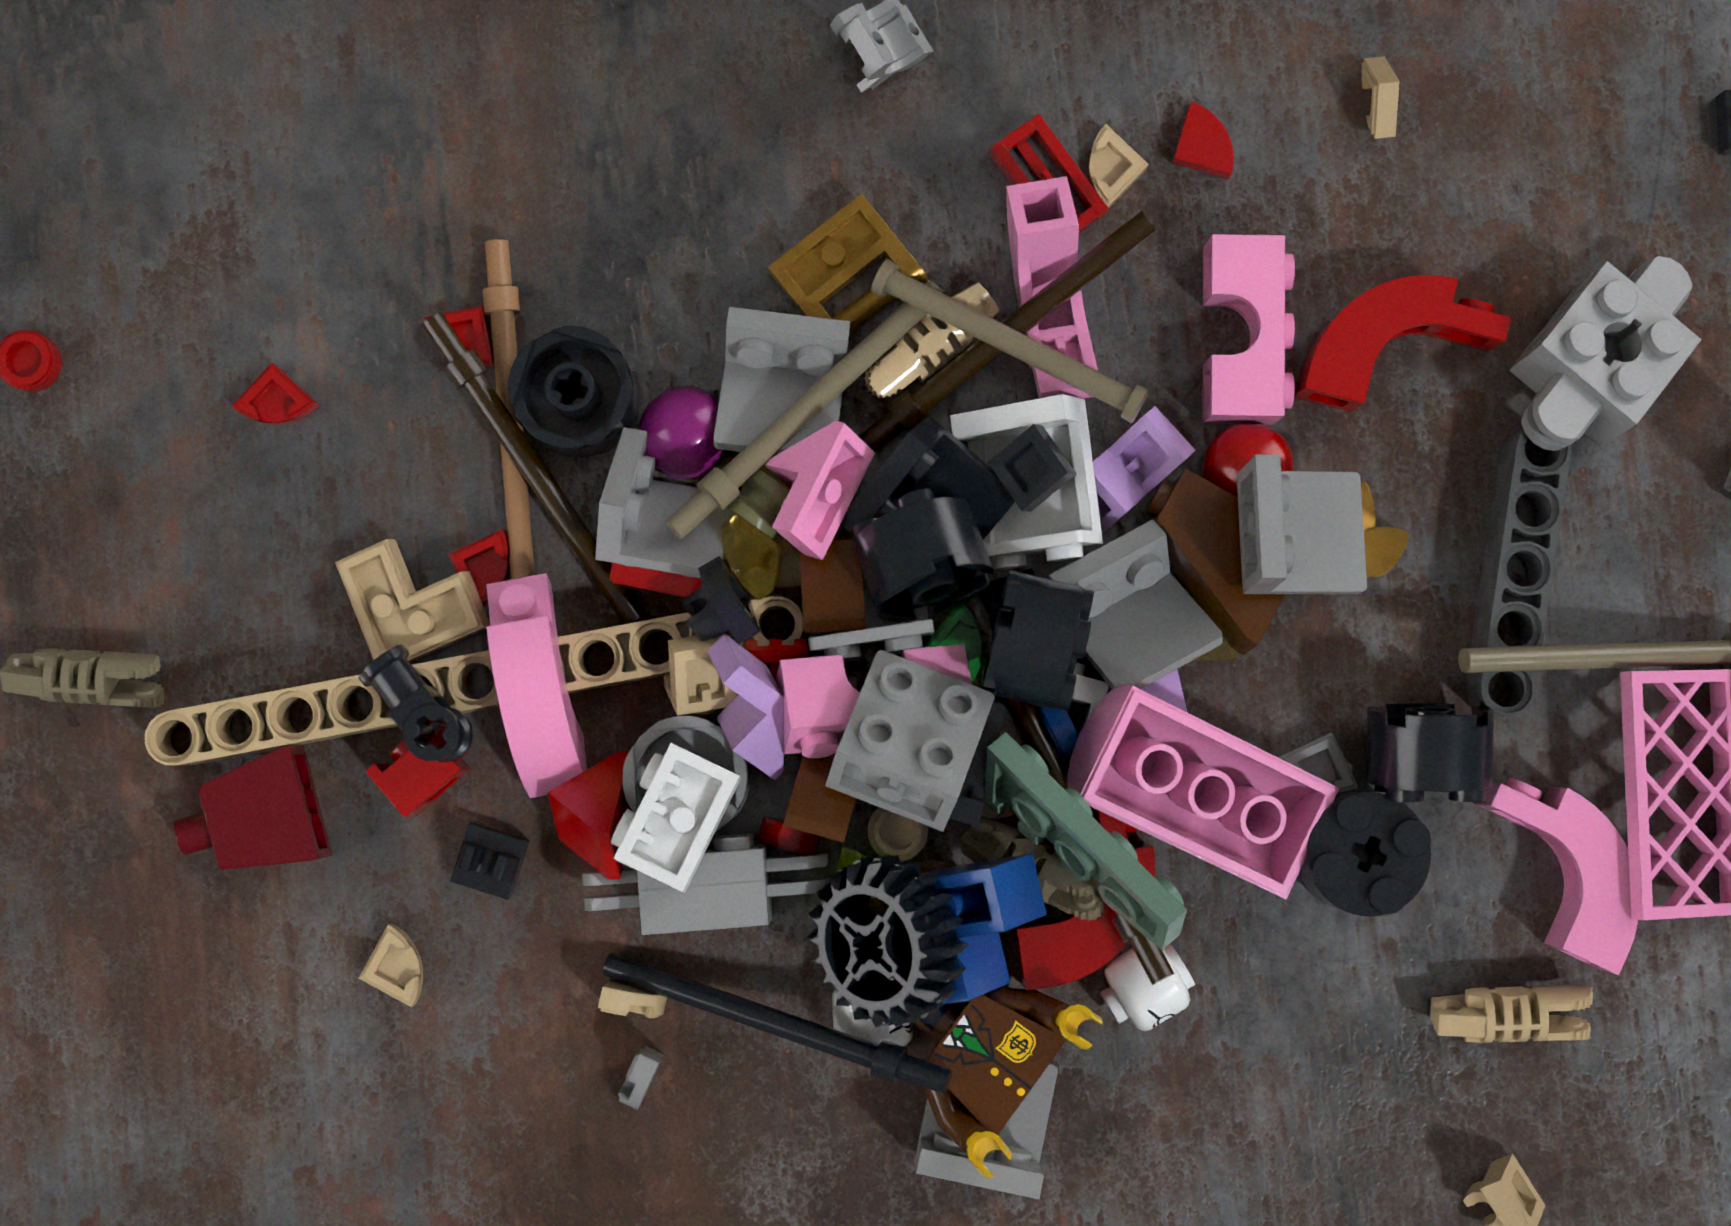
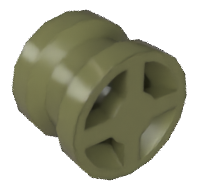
(760, 502)

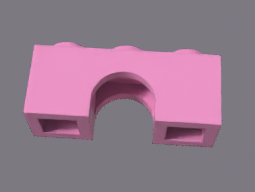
(1252, 279)
(822, 699)

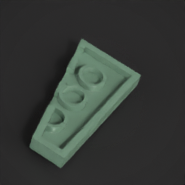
(1086, 850)

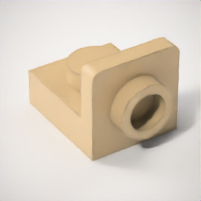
(693, 679)

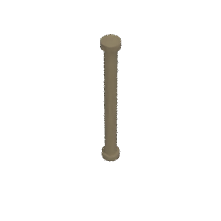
(1009, 340)

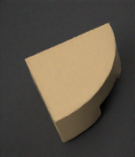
(1385, 93)
(1113, 166)
(395, 966)
(622, 998)

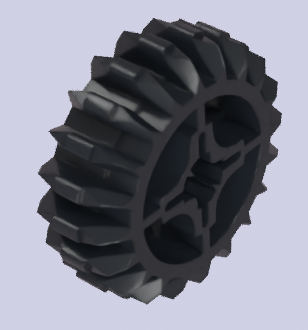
(872, 943)

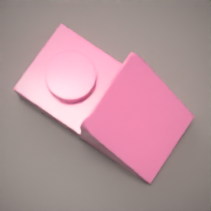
(822, 482)

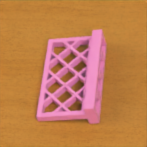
(1646, 794)

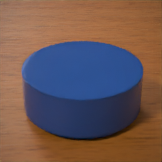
(1060, 729)

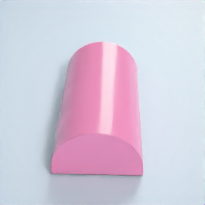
(1198, 788)

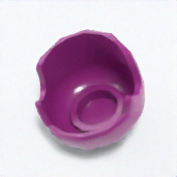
(682, 431)

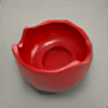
(1236, 447)

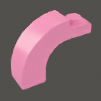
(1043, 246)
(532, 684)
(1596, 900)

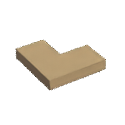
(398, 614)

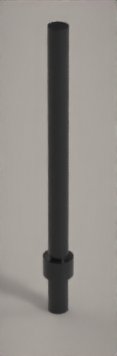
(886, 1060)

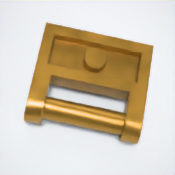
(838, 255)

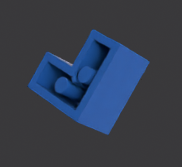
(991, 900)

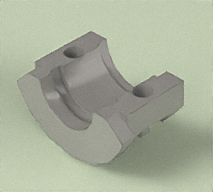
(884, 39)

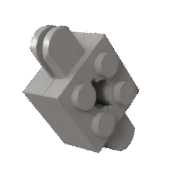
(1606, 354)
(726, 891)

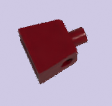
(259, 814)

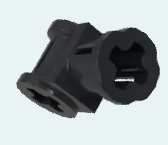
(416, 707)

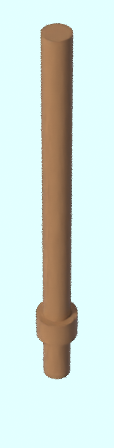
(501, 304)

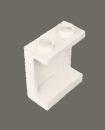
(1070, 514)

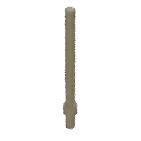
(722, 485)
(1596, 656)

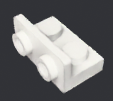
(675, 817)

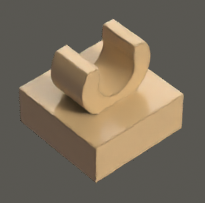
(1508, 1194)

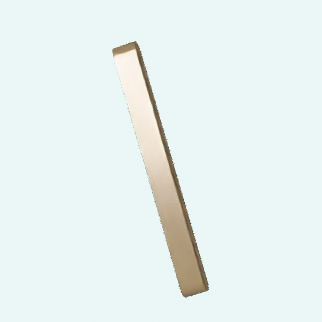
(330, 698)

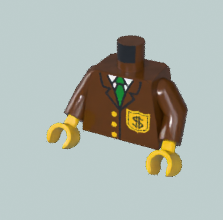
(996, 1057)

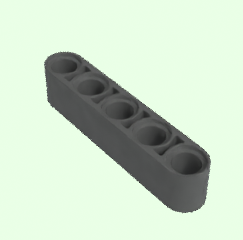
(1536, 547)

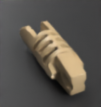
(925, 347)
(1513, 1014)

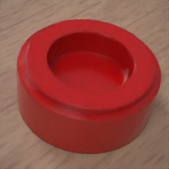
(29, 361)
(777, 835)

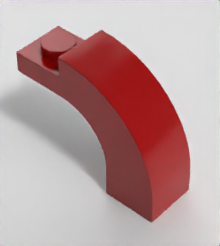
(1346, 349)
(1070, 948)

